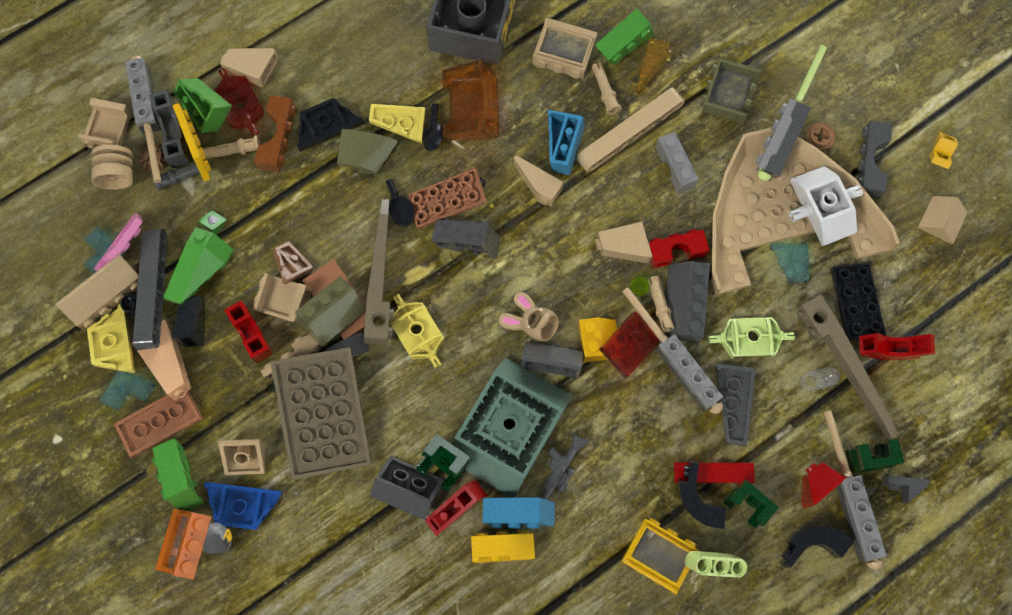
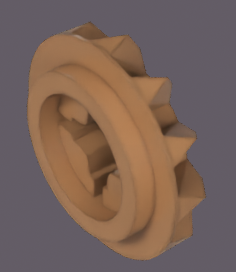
(827, 133)
(145, 159)

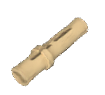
(662, 309)

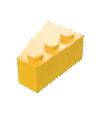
(502, 547)

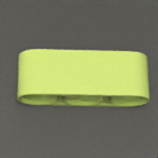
(716, 564)

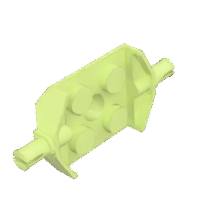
(738, 344)

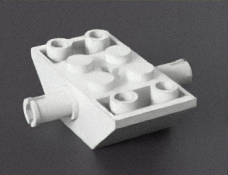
(826, 204)

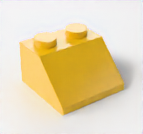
(593, 335)

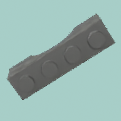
(875, 137)
(173, 140)

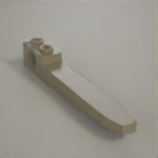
(375, 307)
(845, 355)

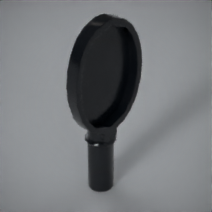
(434, 131)
(400, 207)

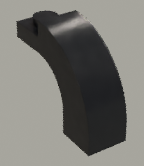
(705, 513)
(828, 538)

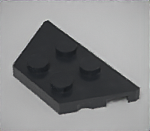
(325, 122)

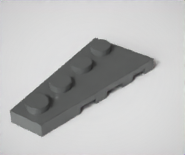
(736, 387)

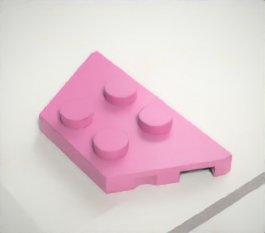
(122, 241)

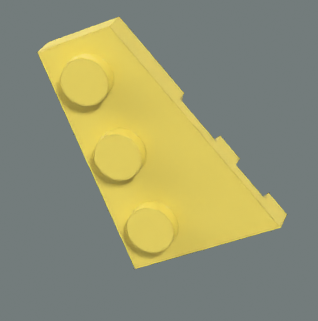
(402, 120)

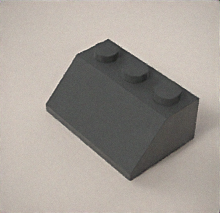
(552, 359)
(406, 488)

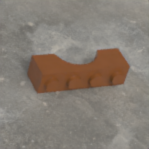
(271, 154)

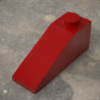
(455, 507)

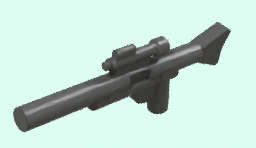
(559, 465)

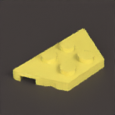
(111, 342)

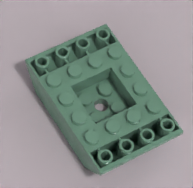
(505, 455)

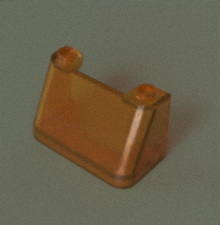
(472, 102)

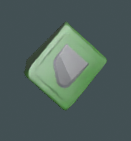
(212, 222)

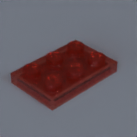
(629, 344)

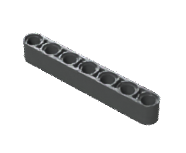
(150, 290)

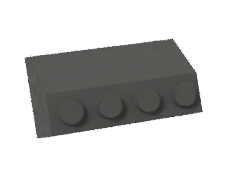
(687, 299)

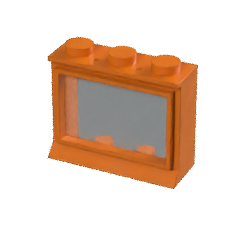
(183, 543)

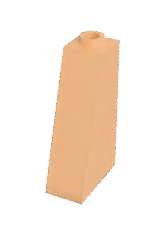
(167, 364)

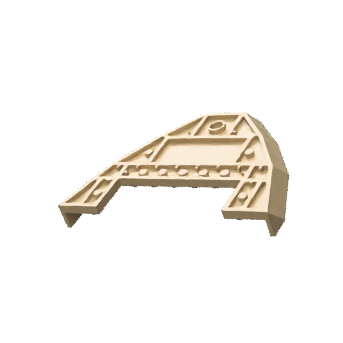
(756, 211)

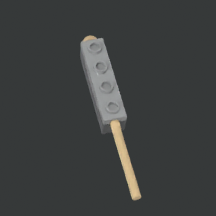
(140, 88)
(682, 363)
(857, 507)

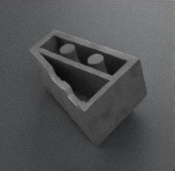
(467, 236)

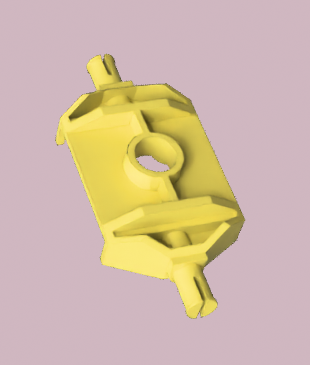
(417, 345)

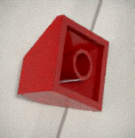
(818, 483)

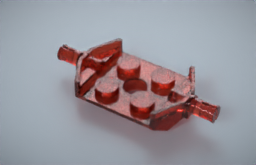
(235, 90)

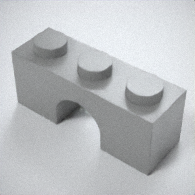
(682, 172)

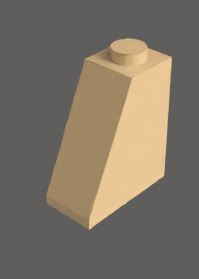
(250, 62)
(625, 243)

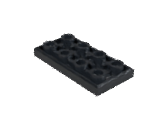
(857, 300)

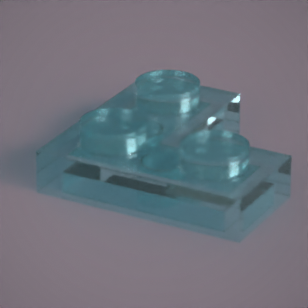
(100, 242)
(124, 384)

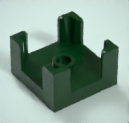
(445, 457)
(862, 461)
(753, 497)

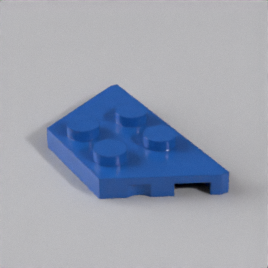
(240, 505)

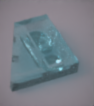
(793, 260)

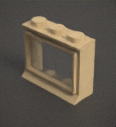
(564, 48)

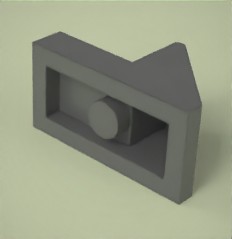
(910, 486)

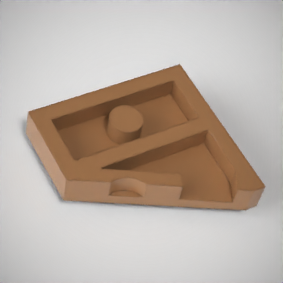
(291, 263)

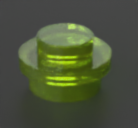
(639, 286)

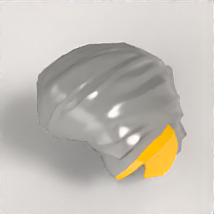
(217, 539)

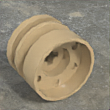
(112, 167)

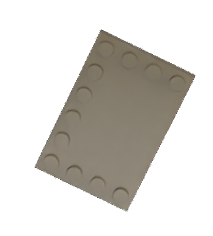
(321, 413)

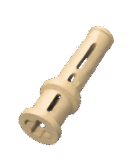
(608, 95)
(241, 146)

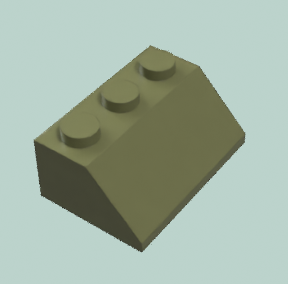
(330, 311)

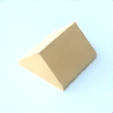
(943, 218)
(243, 456)

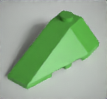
(198, 262)

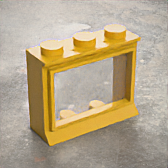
(659, 555)

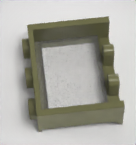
(730, 90)

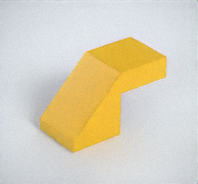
(943, 150)

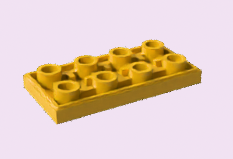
(193, 141)

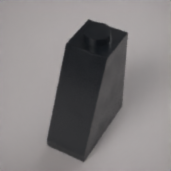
(190, 322)

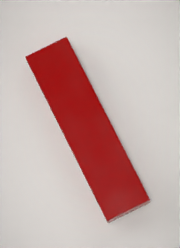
(718, 472)

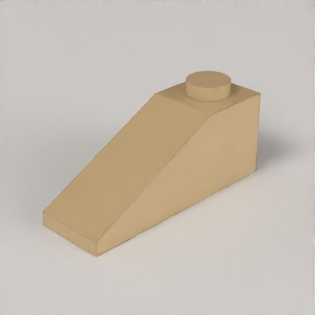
(542, 185)

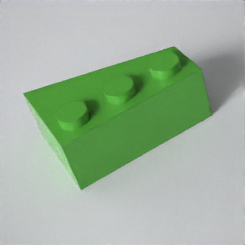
(625, 37)
(202, 104)
(175, 476)

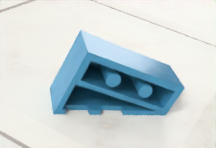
(564, 140)
(518, 512)

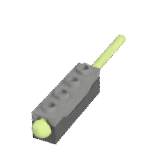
(787, 128)

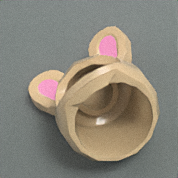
(536, 321)

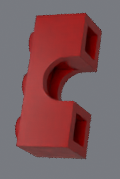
(692, 243)
(249, 331)

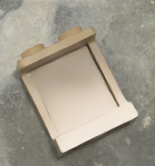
(106, 124)
(281, 299)

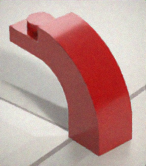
(896, 348)

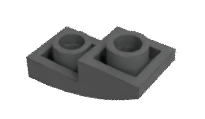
(356, 343)

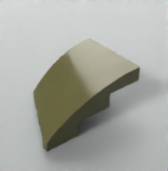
(364, 150)

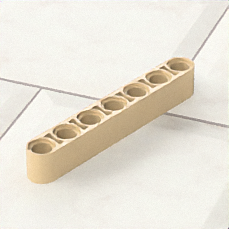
(630, 130)

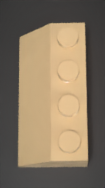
(100, 293)

